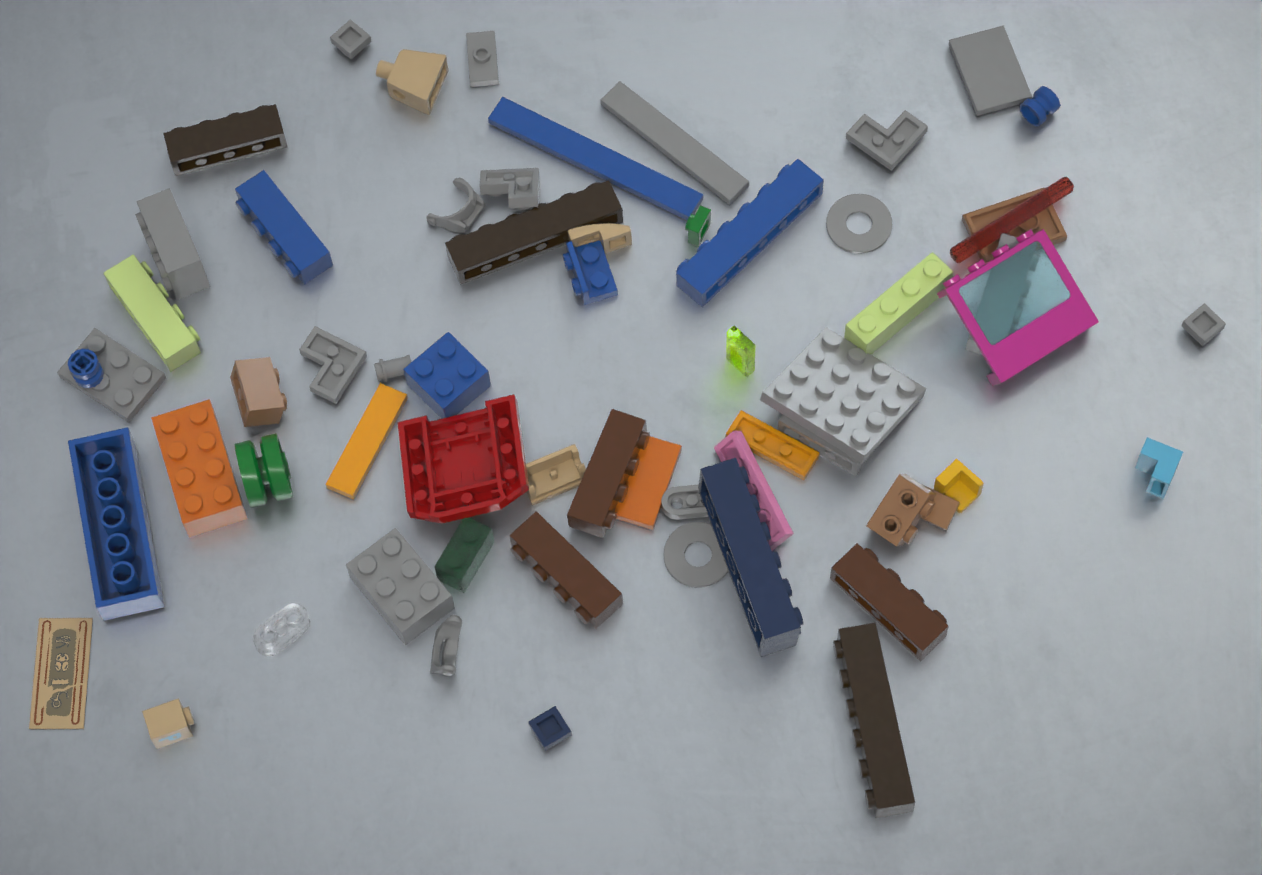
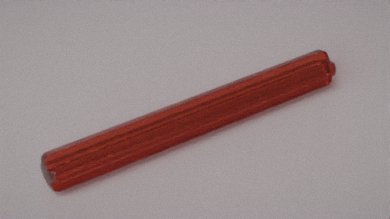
(1011, 219)

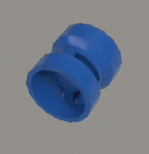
(1042, 104)
(91, 371)

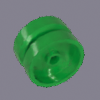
(264, 470)

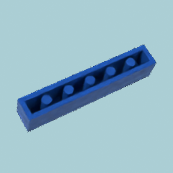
(749, 232)

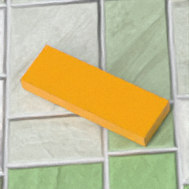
(775, 445)

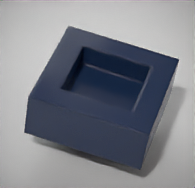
(550, 728)

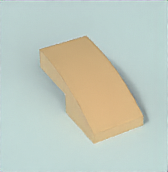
(611, 236)

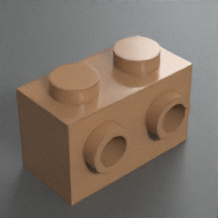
(258, 391)
(902, 510)

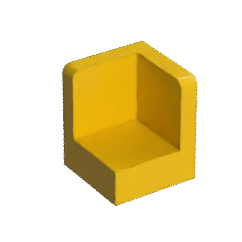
(959, 484)

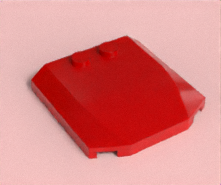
(463, 462)

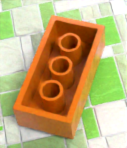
(199, 468)

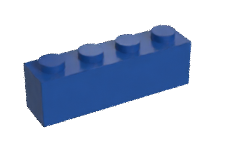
(283, 227)

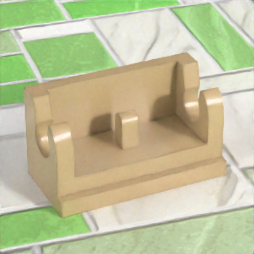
(554, 474)

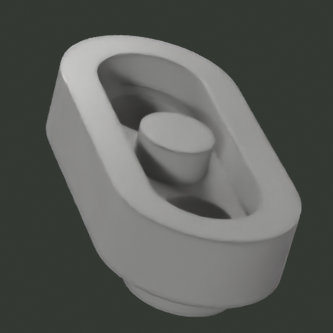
(690, 500)

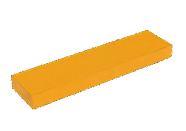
(366, 441)

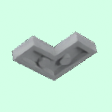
(889, 144)
(519, 184)
(338, 361)

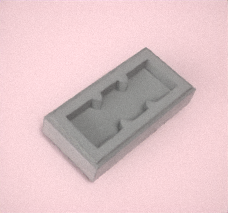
(482, 58)

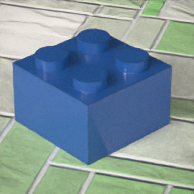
(447, 377)

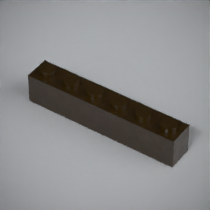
(531, 232)
(875, 721)

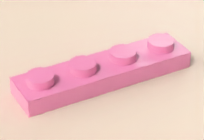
(770, 512)

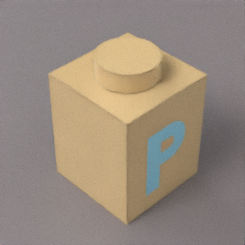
(168, 723)

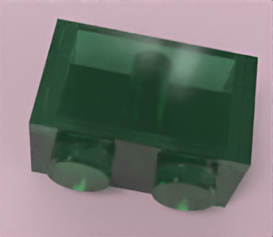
(464, 554)

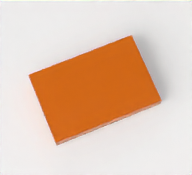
(649, 483)

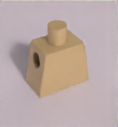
(415, 78)

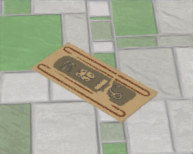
(61, 673)

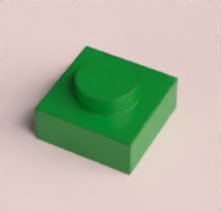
(698, 225)

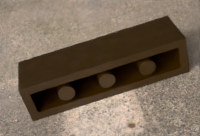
(225, 139)

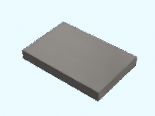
(990, 70)

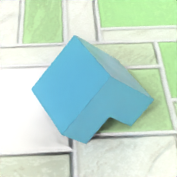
(1159, 462)

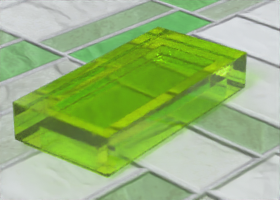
(740, 351)

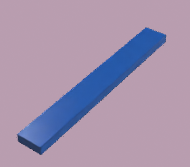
(595, 158)

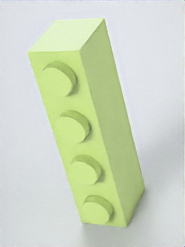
(898, 305)
(152, 312)

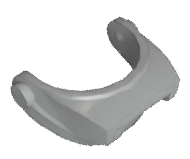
(465, 217)
(448, 633)

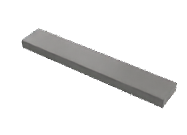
(675, 143)

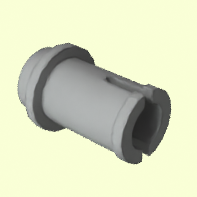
(391, 368)

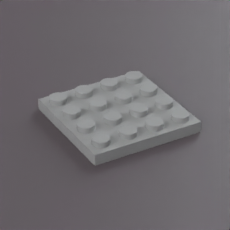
(843, 395)

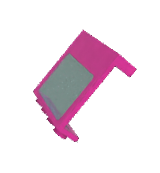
(1019, 304)

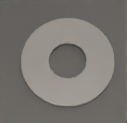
(853, 242)
(675, 556)

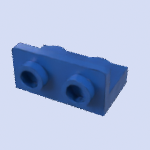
(591, 272)

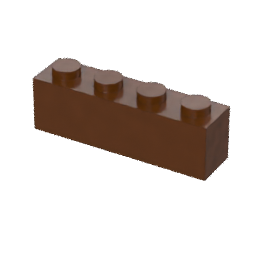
(607, 473)
(565, 570)
(889, 601)

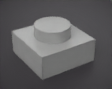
(350, 39)
(1203, 324)

